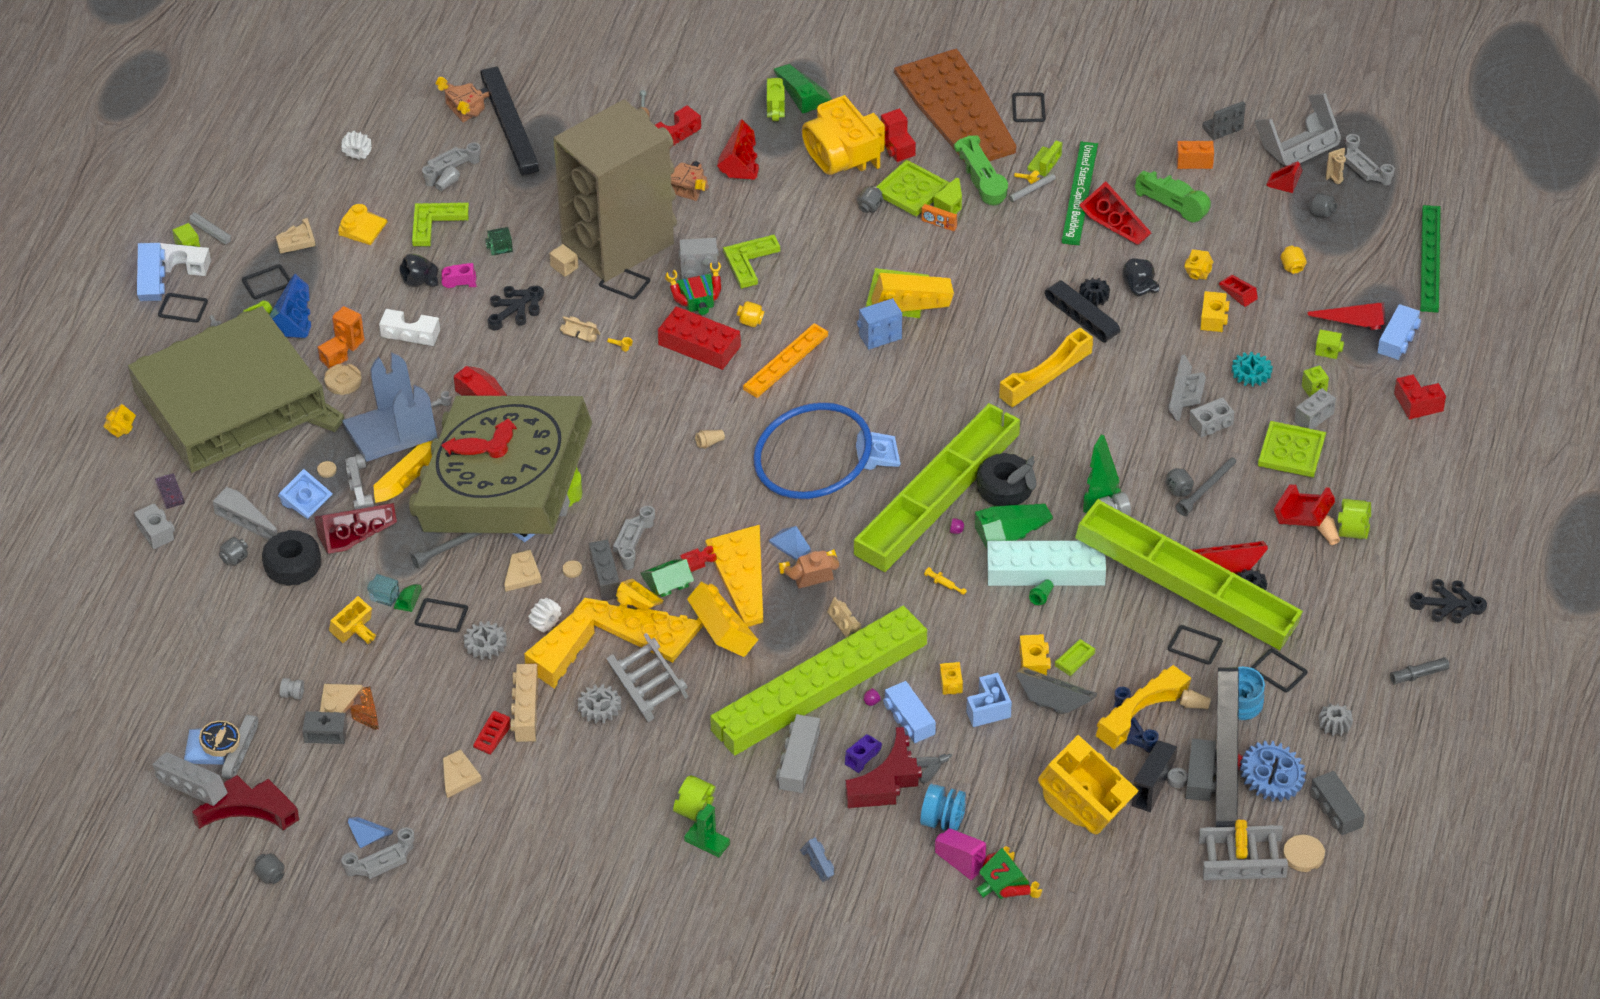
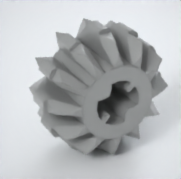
(1335, 719)

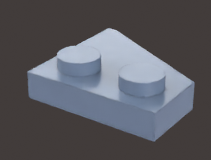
(819, 863)

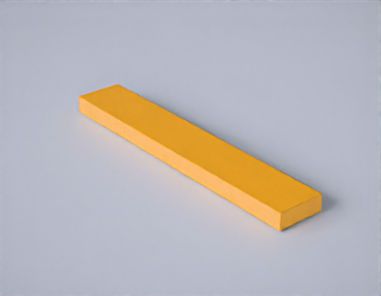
(785, 360)

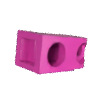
(459, 275)

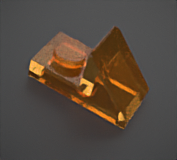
(365, 712)

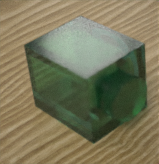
(499, 241)

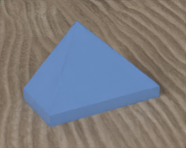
(791, 542)
(366, 831)

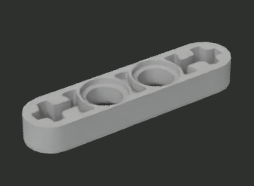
(235, 759)

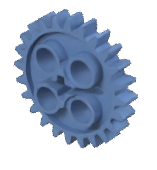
(1287, 775)

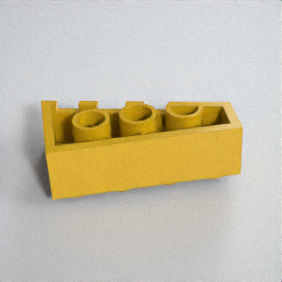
(913, 291)
(721, 620)
(560, 647)

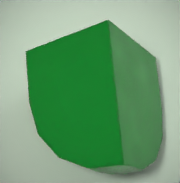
(408, 597)

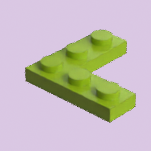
(428, 212)
(739, 255)

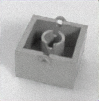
(697, 256)

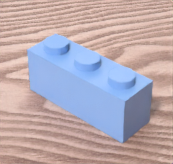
(150, 272)
(1399, 332)
(909, 712)

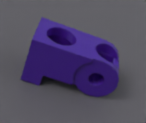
(862, 752)

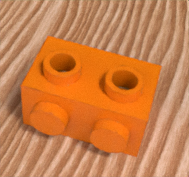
(1195, 154)
(348, 327)

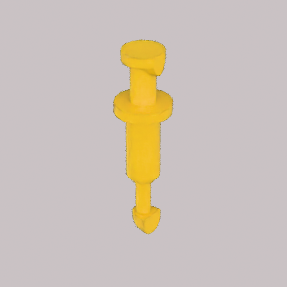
(938, 578)

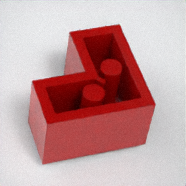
(896, 138)
(1419, 400)

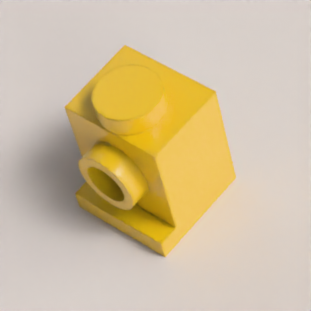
(951, 678)

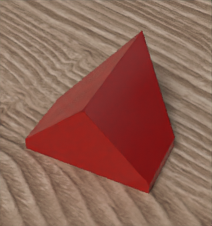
(1285, 178)

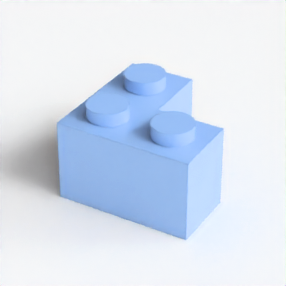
(991, 702)

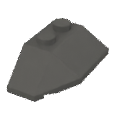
(1053, 692)

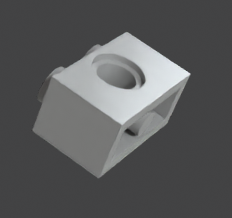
(154, 525)

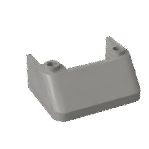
(1320, 134)

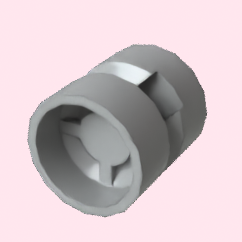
(1118, 501)

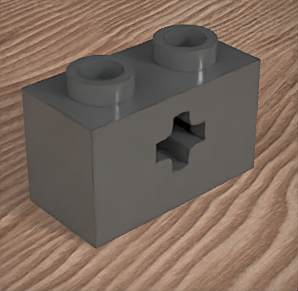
(325, 727)

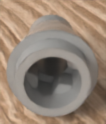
(448, 177)

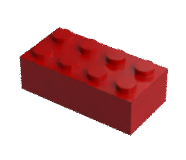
(699, 338)

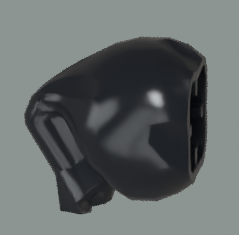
(417, 270)
(1139, 277)

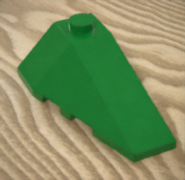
(802, 89)
(1010, 522)

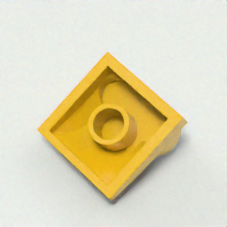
(361, 224)
(635, 594)

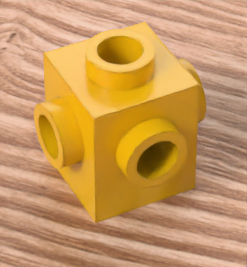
(1199, 264)
(119, 421)

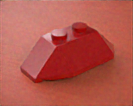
(1235, 556)

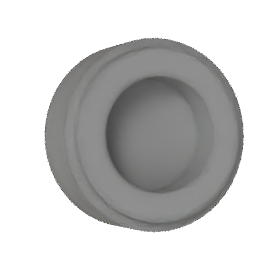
(1177, 777)

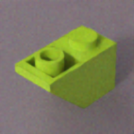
(949, 197)

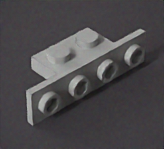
(1187, 388)

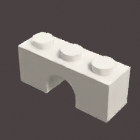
(196, 258)
(423, 331)

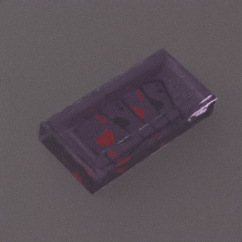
(169, 491)

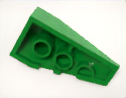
(1103, 476)

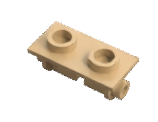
(1335, 165)
(573, 325)
(842, 617)

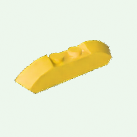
(403, 473)

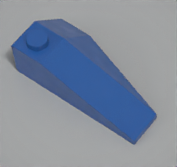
(292, 310)

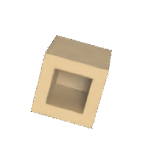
(563, 260)

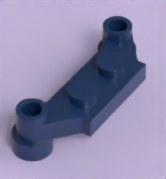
(1136, 736)

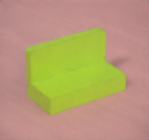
(1046, 159)

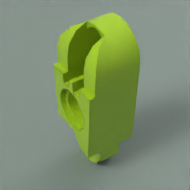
(775, 98)

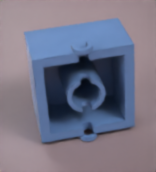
(880, 324)

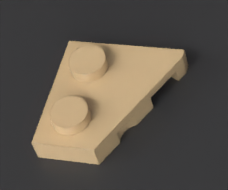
(296, 238)
(522, 571)
(339, 697)
(459, 773)

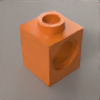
(333, 352)

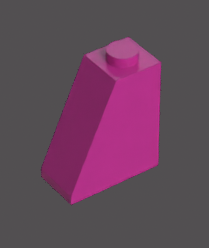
(961, 852)

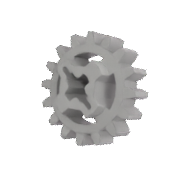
(485, 640)
(599, 703)

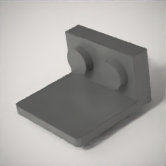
(1226, 121)

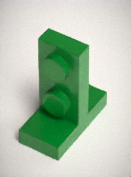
(704, 834)

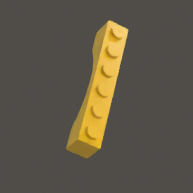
(1071, 351)
(1166, 687)

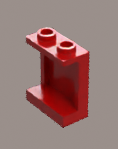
(1303, 509)

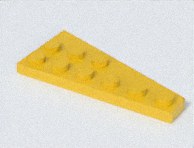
(740, 571)
(631, 624)

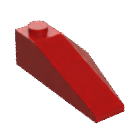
(738, 155)
(1112, 212)
(1361, 315)
(476, 382)

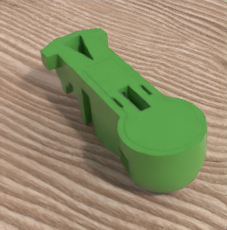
(991, 186)
(1175, 194)

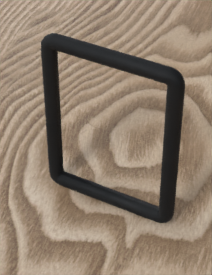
(1029, 94)
(261, 272)
(625, 294)
(185, 297)
(443, 603)
(1191, 656)
(1287, 660)

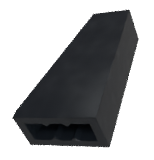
(1153, 775)

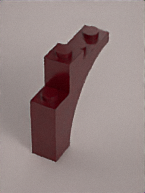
(885, 781)
(261, 802)

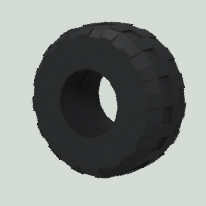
(993, 478)
(279, 559)

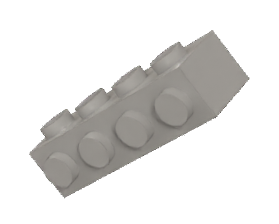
(189, 778)

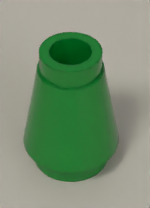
(1041, 592)

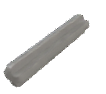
(210, 228)

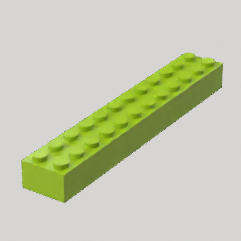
(935, 488)
(1188, 574)
(818, 680)

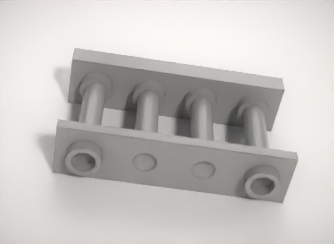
(638, 692)
(1243, 869)

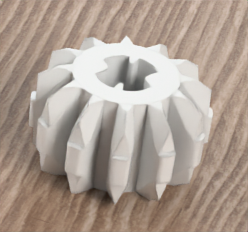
(356, 145)
(545, 615)

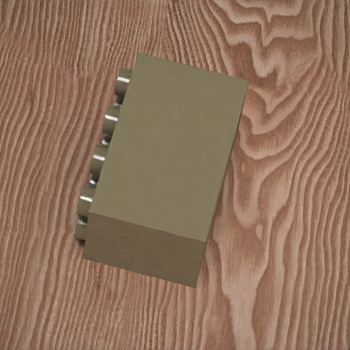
(615, 189)

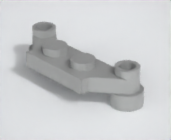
(450, 158)
(1363, 165)
(353, 465)
(630, 535)
(382, 860)

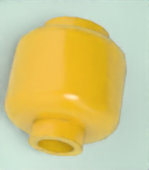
(1293, 259)
(750, 314)

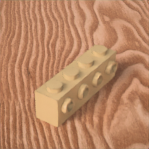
(525, 702)

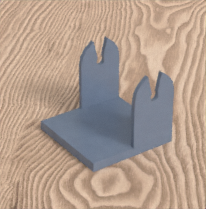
(400, 417)

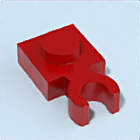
(697, 559)

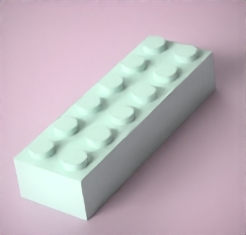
(1035, 561)

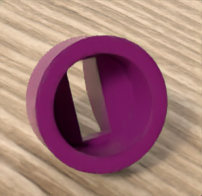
(957, 526)
(871, 697)

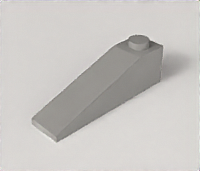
(238, 509)

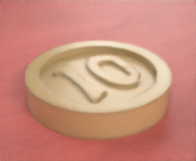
(326, 469)
(572, 569)

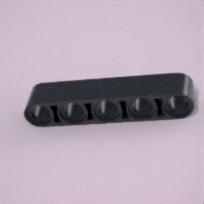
(1082, 311)

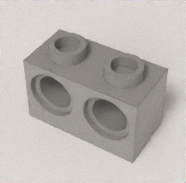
(1315, 409)
(1211, 417)

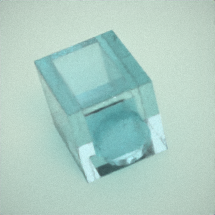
(383, 590)

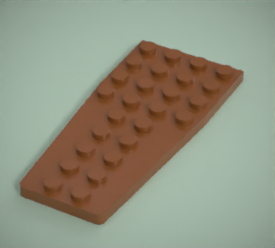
(956, 102)

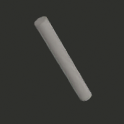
(1032, 187)

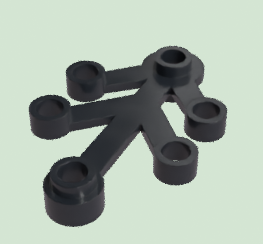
(533, 294)
(1471, 604)

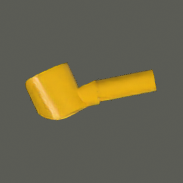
(1031, 178)
(625, 343)

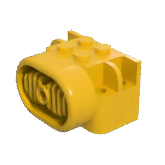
(841, 138)
(1085, 787)

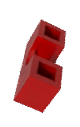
(685, 124)

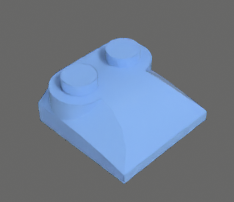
(883, 451)
(304, 494)
(195, 753)

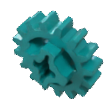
(1251, 369)

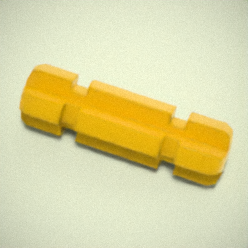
(1241, 839)

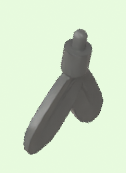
(1024, 471)
(933, 765)

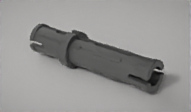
(1411, 672)

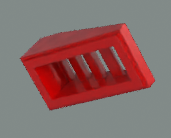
(1240, 290)
(498, 721)

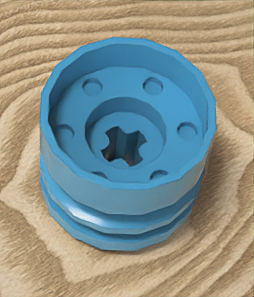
(1250, 693)
(939, 807)

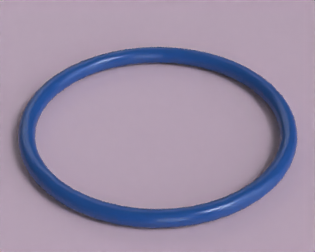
(824, 491)

